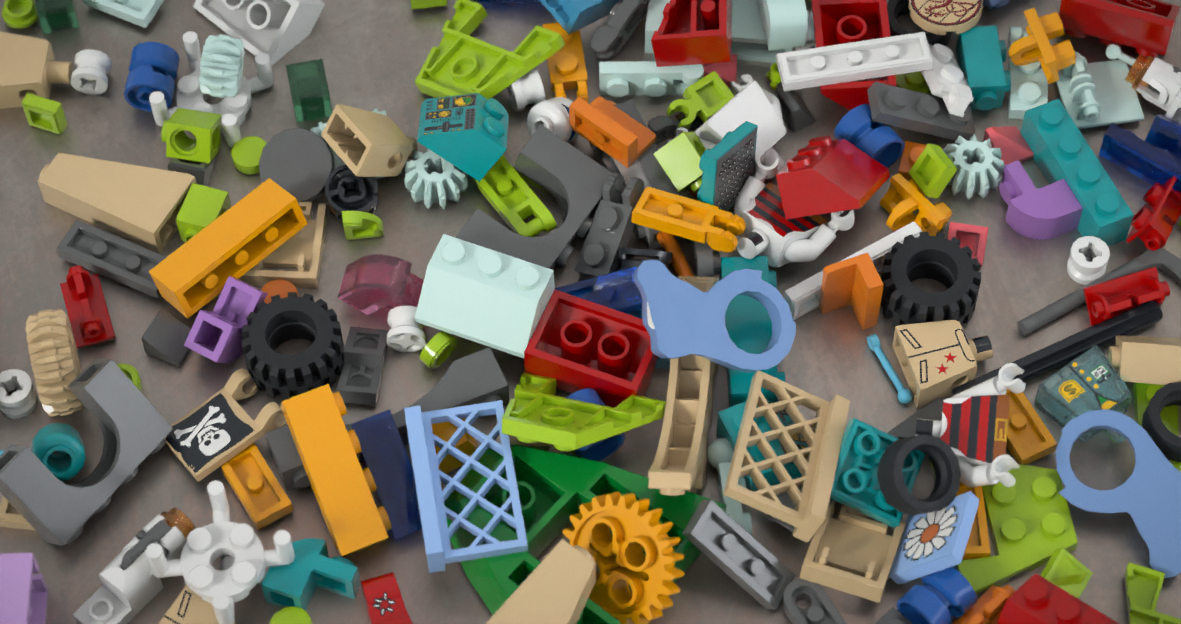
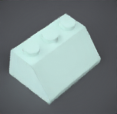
(484, 295)

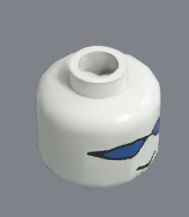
(554, 116)

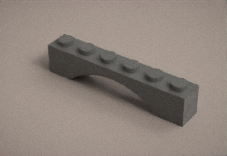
(466, 382)

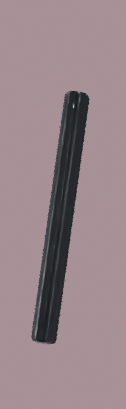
(1078, 344)

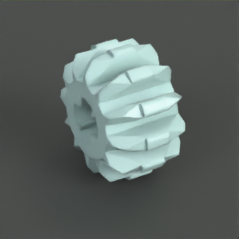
(221, 66)
(977, 166)
(433, 179)

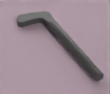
(1159, 258)

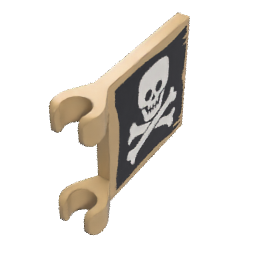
(221, 427)

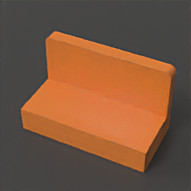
(610, 129)
(853, 284)

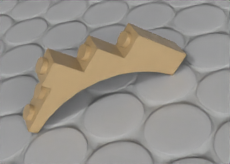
(688, 416)

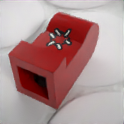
(384, 600)

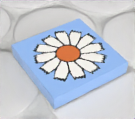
(934, 539)

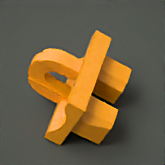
(1037, 47)
(904, 198)

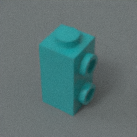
(981, 61)

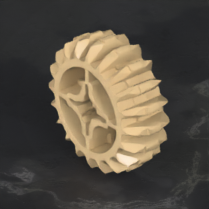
(53, 361)

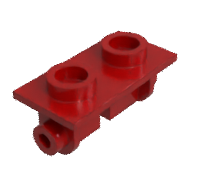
(1155, 220)
(1124, 293)
(86, 307)

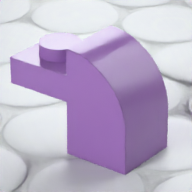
(1041, 211)
(220, 332)

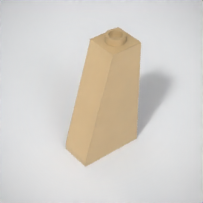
(118, 196)
(1147, 359)
(553, 590)

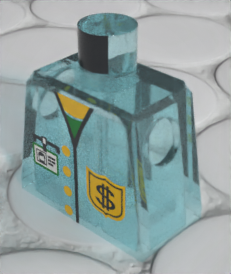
(1081, 387)

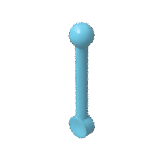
(904, 395)

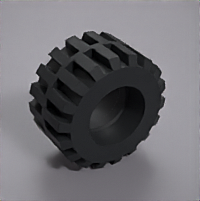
(932, 259)
(287, 320)

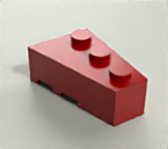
(694, 33)

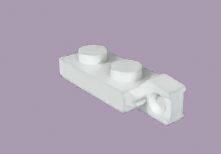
(948, 80)

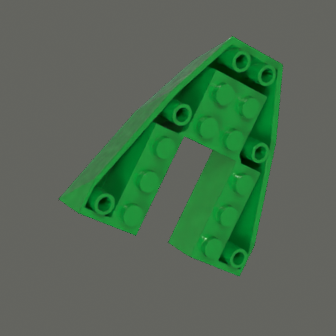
(549, 493)

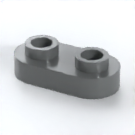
(706, 261)
(821, 609)

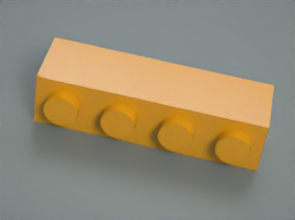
(228, 247)
(335, 471)

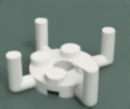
(191, 97)
(219, 539)

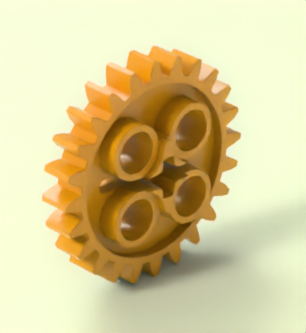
(622, 557)

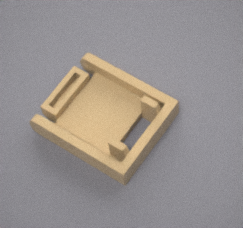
(300, 251)
(852, 554)

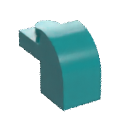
(310, 569)

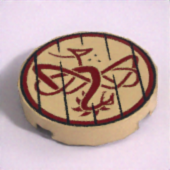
(945, 15)

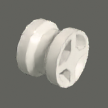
(91, 72)
(526, 90)
(1079, 264)
(405, 333)
(20, 402)

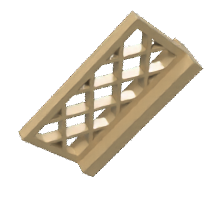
(817, 469)

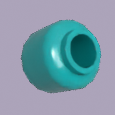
(60, 450)

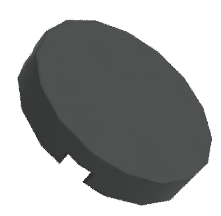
(297, 163)

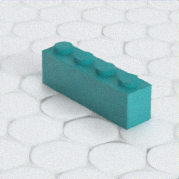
(1066, 155)
(748, 327)

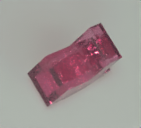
(379, 283)

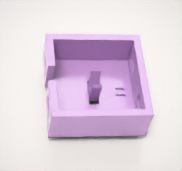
(19, 598)

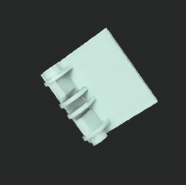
(1098, 93)

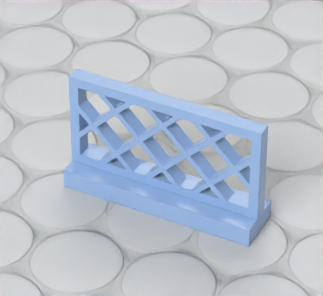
(432, 498)

